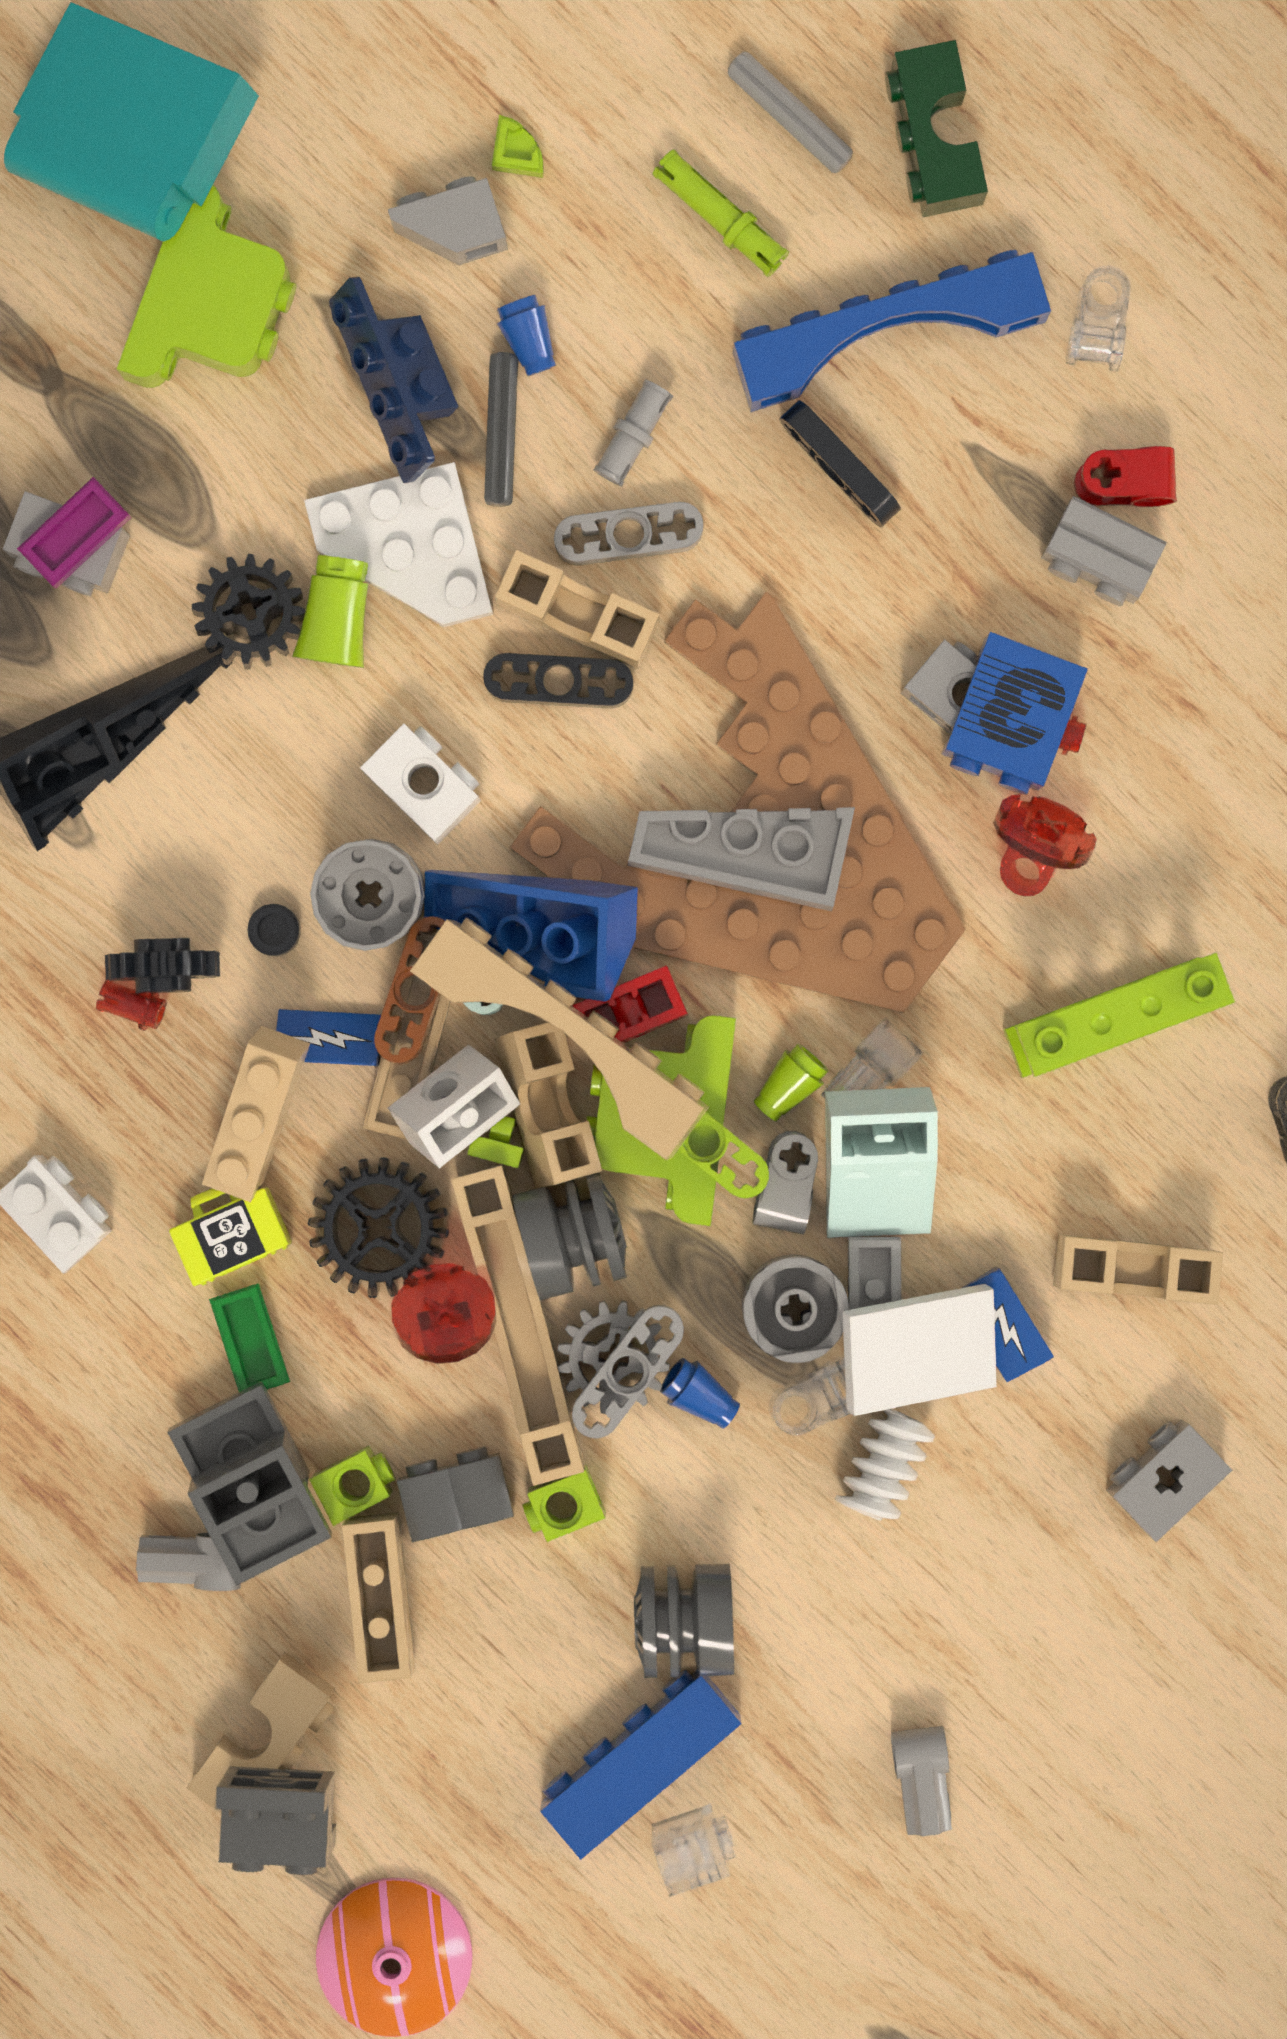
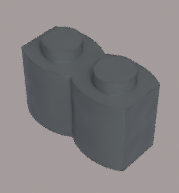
(454, 1495)

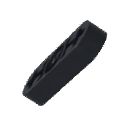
(840, 463)
(546, 662)

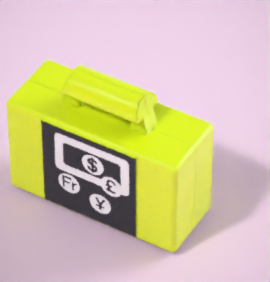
(229, 1235)

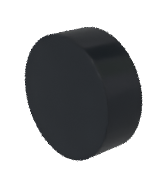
(274, 930)

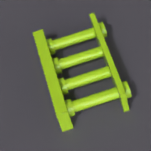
(1119, 1016)

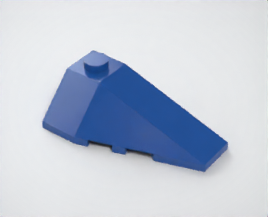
(561, 926)

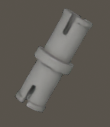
(633, 432)

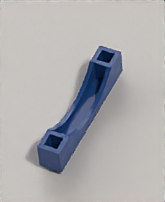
(989, 299)

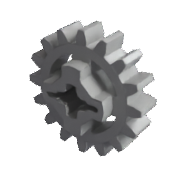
(589, 1352)

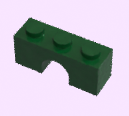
(943, 173)

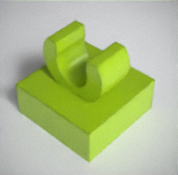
(497, 1146)

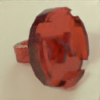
(1044, 834)
(443, 1313)

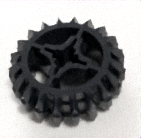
(344, 1198)

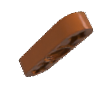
(392, 1023)

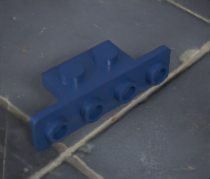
(397, 374)

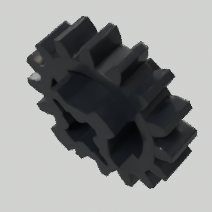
(229, 616)
(162, 965)

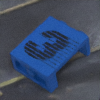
(1014, 714)

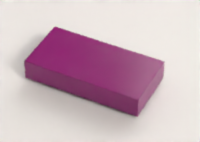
(74, 533)

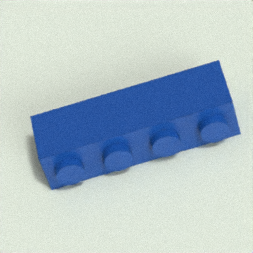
(639, 1762)

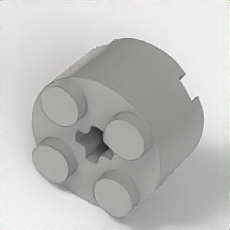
(775, 1331)

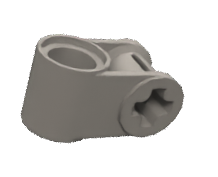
(789, 1192)

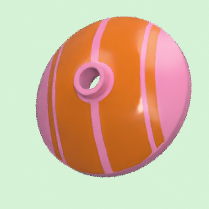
(402, 1923)

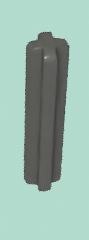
(501, 429)

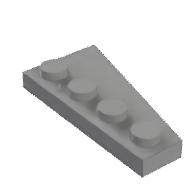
(764, 853)

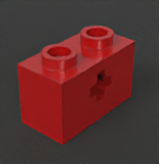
(640, 1005)

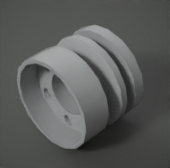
(337, 893)

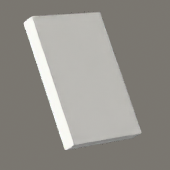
(919, 1349)

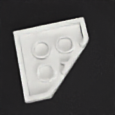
(412, 539)

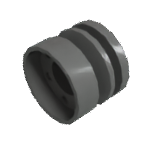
(570, 1236)
(686, 1620)

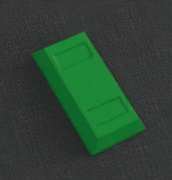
(249, 1338)

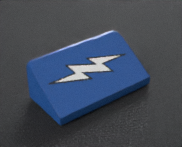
(333, 1035)
(1017, 1340)

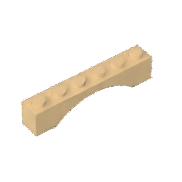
(648, 1101)
(521, 1326)

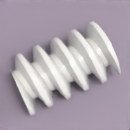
(886, 1465)

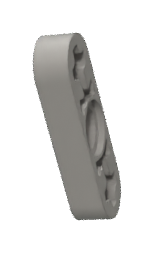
(668, 540)
(614, 1410)

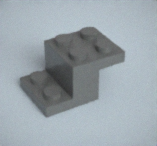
(249, 1483)
(276, 1819)

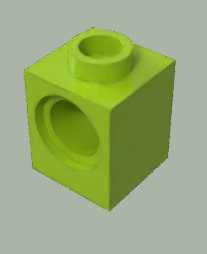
(584, 1492)
(336, 1500)

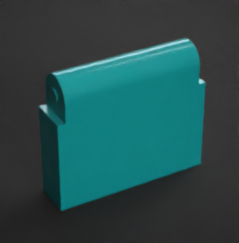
(126, 123)

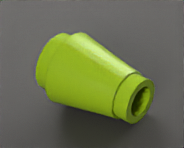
(791, 1081)

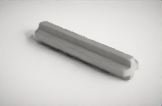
(790, 112)

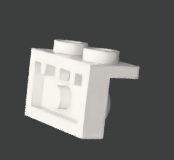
(54, 1212)

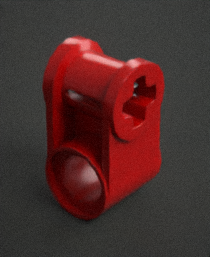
(1137, 477)

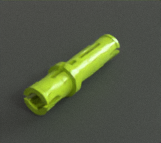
(724, 216)

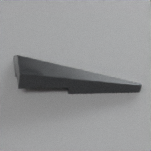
(70, 753)

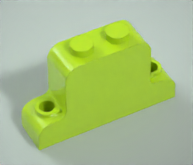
(207, 301)
(707, 1065)

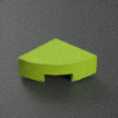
(516, 150)

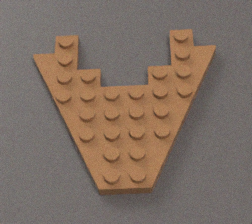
(889, 909)

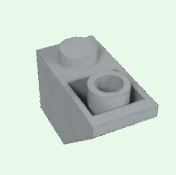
(454, 223)

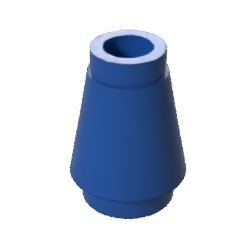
(528, 334)
(699, 1393)

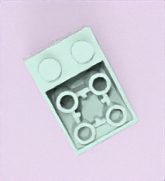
(880, 1161)

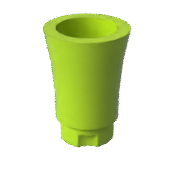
(335, 613)

